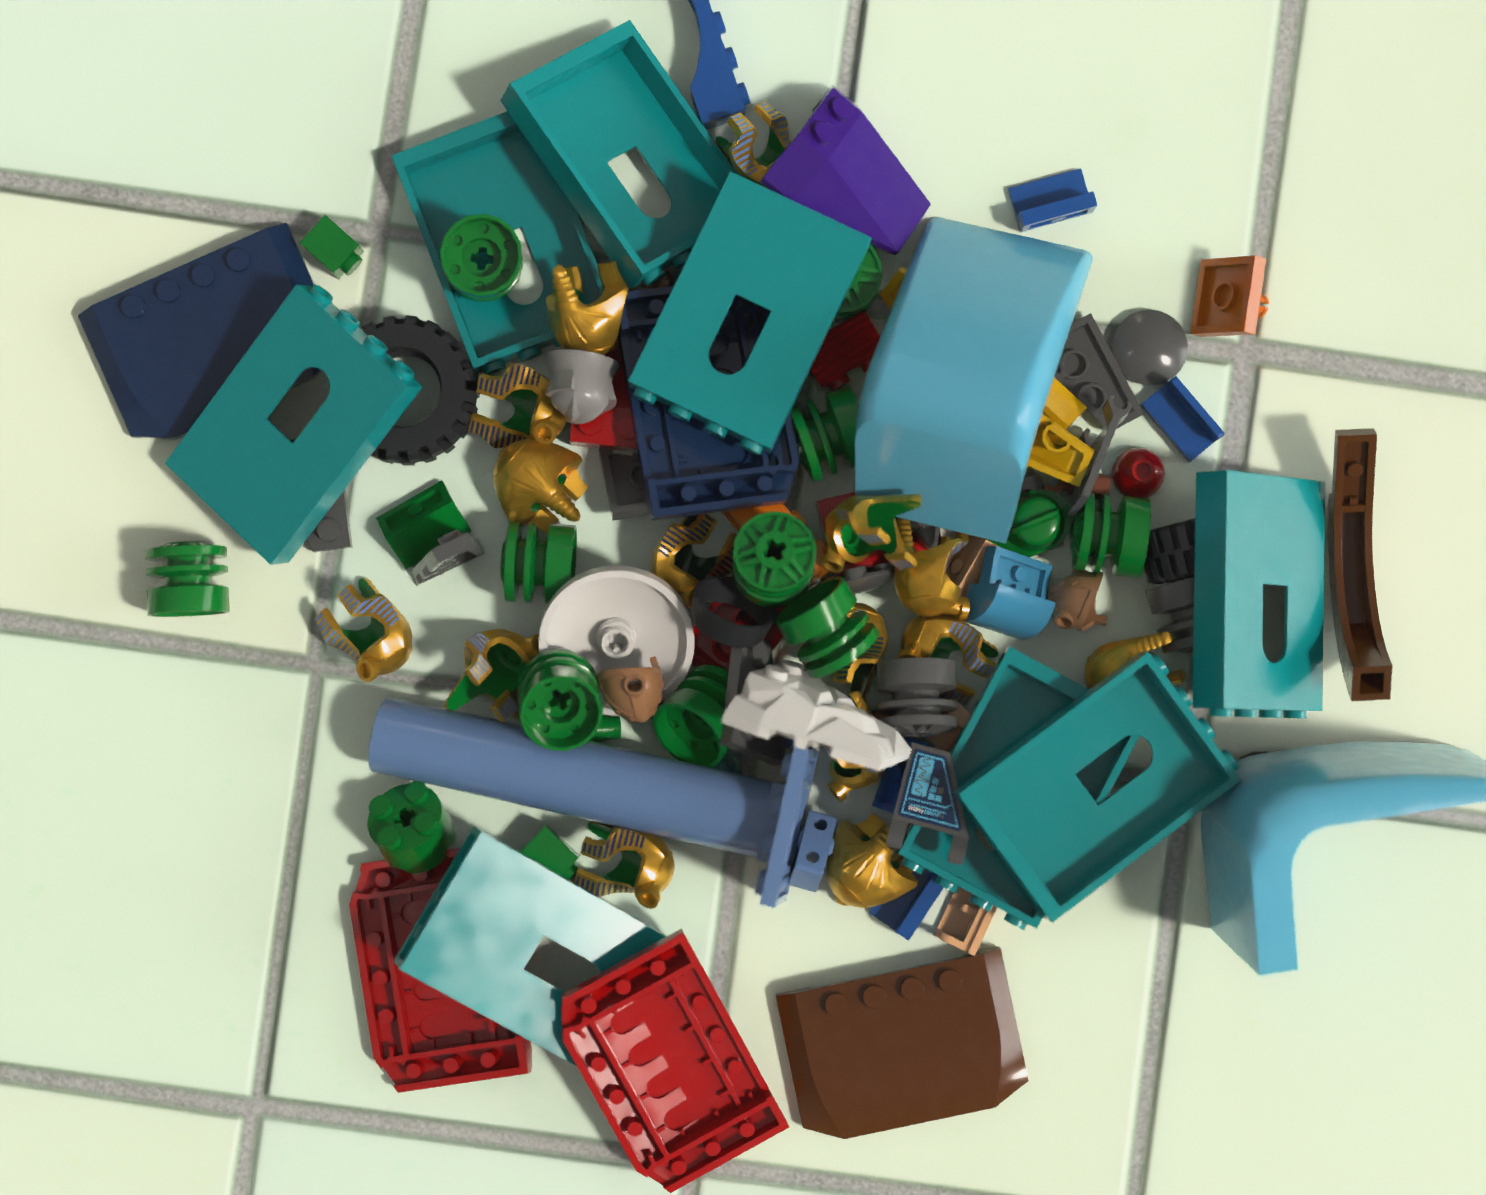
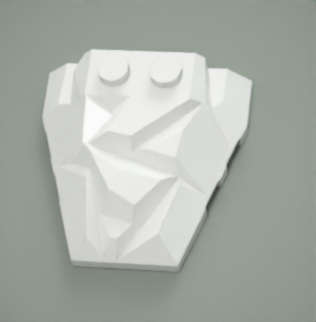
(802, 708)

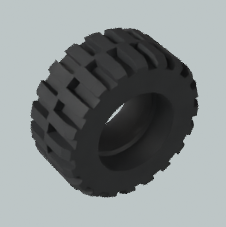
(457, 390)

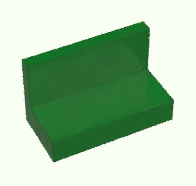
(419, 523)

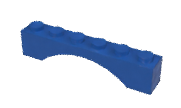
(714, 84)

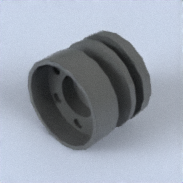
(1177, 601)
(916, 695)

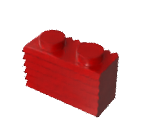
(845, 351)

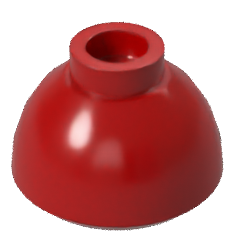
(1138, 472)

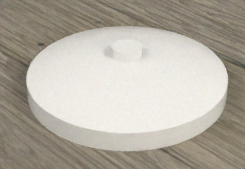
(620, 621)

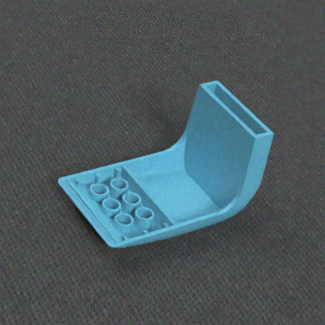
(966, 374)
(1288, 794)

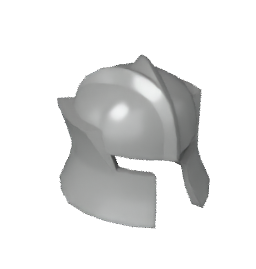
(581, 384)

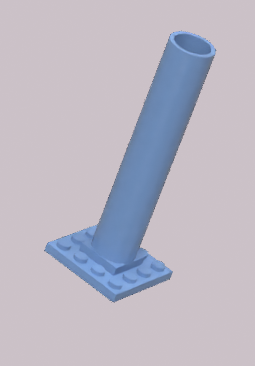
(602, 784)

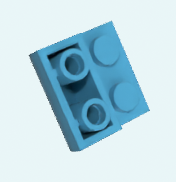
(1011, 594)

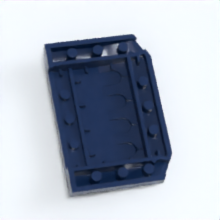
(186, 330)
(679, 461)

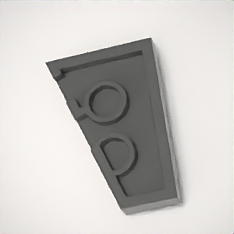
(1093, 373)

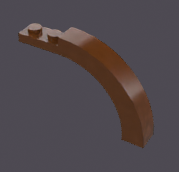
(1351, 569)

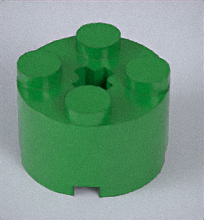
(411, 827)

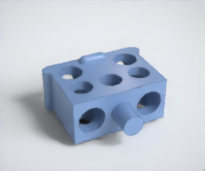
(813, 848)

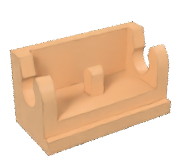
(964, 922)

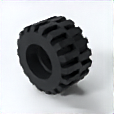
(1171, 552)

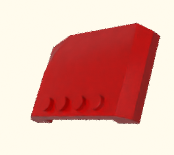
(413, 1028)
(668, 1064)

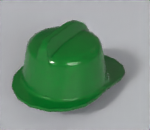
(1038, 523)

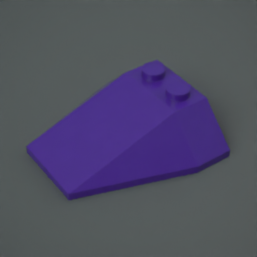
(849, 174)

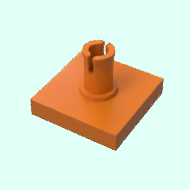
(1229, 296)

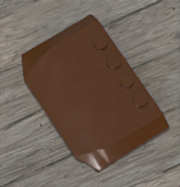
(903, 1046)

